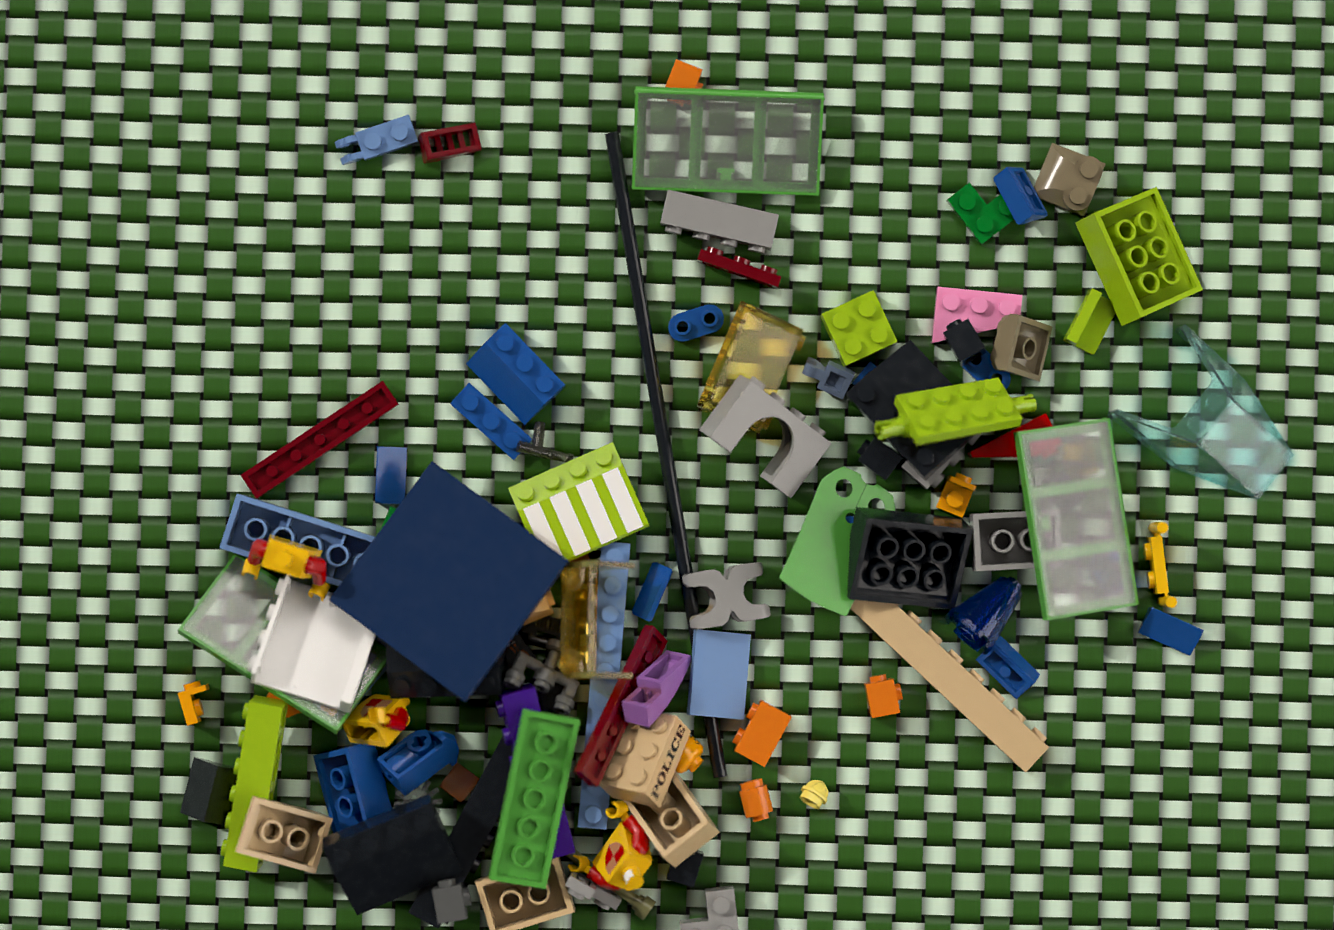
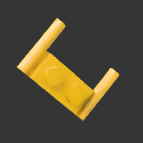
(1157, 577)

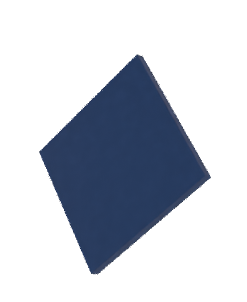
(449, 581)

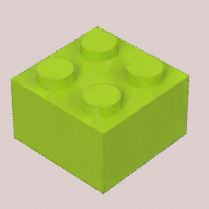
(858, 328)

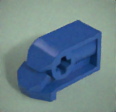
(418, 758)

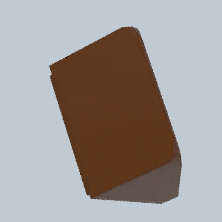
(459, 782)

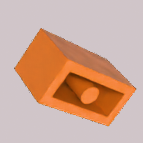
(761, 733)

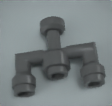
(544, 676)

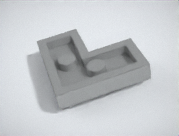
(582, 887)

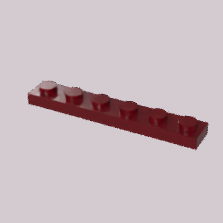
(319, 439)
(612, 722)

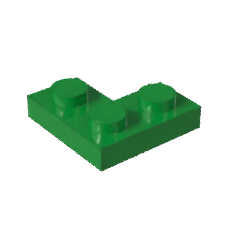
(980, 218)

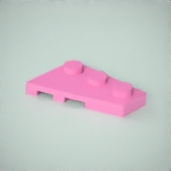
(980, 307)

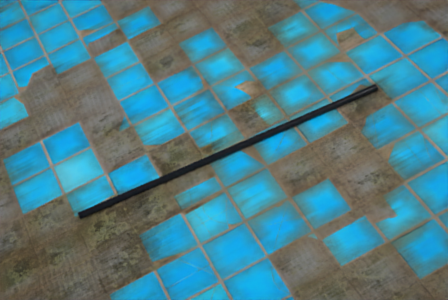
(659, 415)

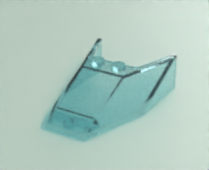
(1222, 435)

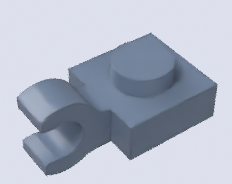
(832, 378)

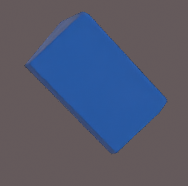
(1019, 195)
(390, 475)
(652, 591)
(1170, 631)
(1009, 668)

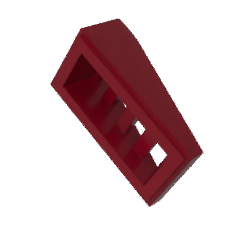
(451, 152)

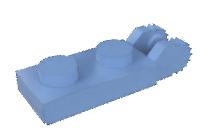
(379, 139)

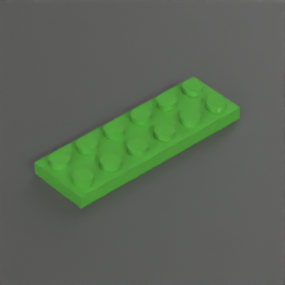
(534, 798)

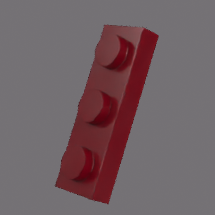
(739, 267)

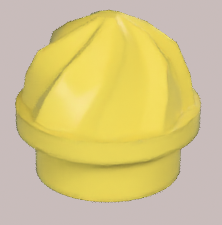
(814, 793)

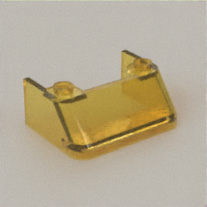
(580, 619)

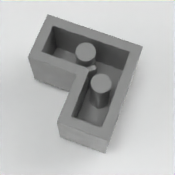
(720, 909)

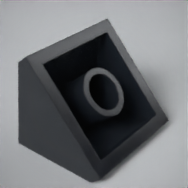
(208, 791)

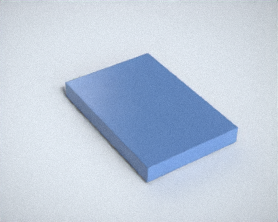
(718, 674)

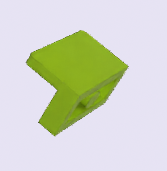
(1090, 322)

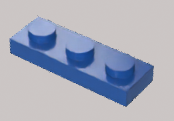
(490, 420)

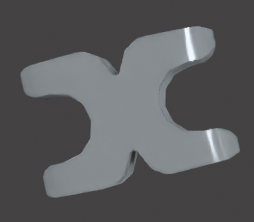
(726, 595)

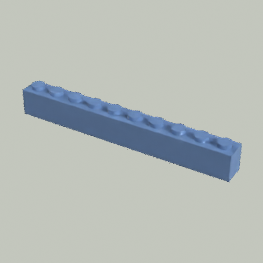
(610, 626)

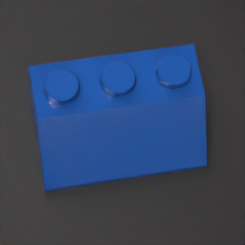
(515, 374)
(352, 784)

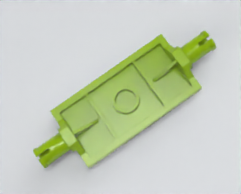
(955, 412)

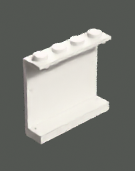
(311, 648)

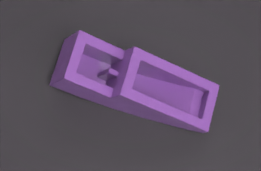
(655, 688)

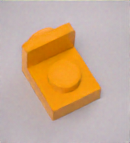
(956, 494)
(192, 707)

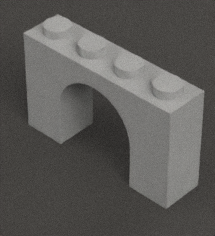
(800, 444)

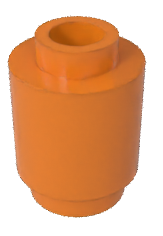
(755, 799)

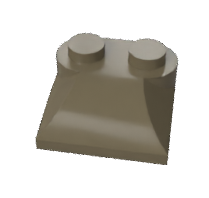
(1068, 179)
(1020, 346)

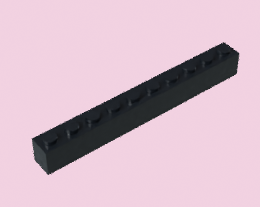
(479, 815)

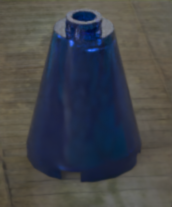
(986, 613)

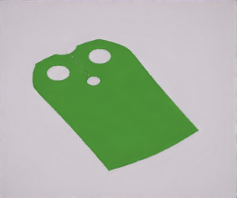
(821, 551)

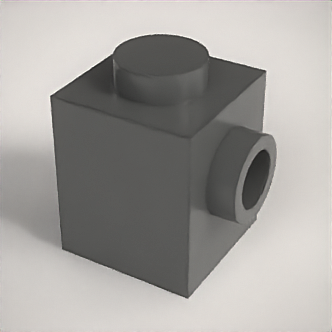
(451, 901)

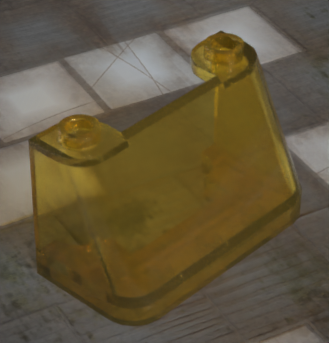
(756, 347)

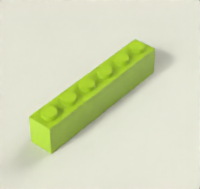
(254, 770)

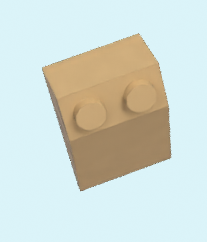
(283, 834)

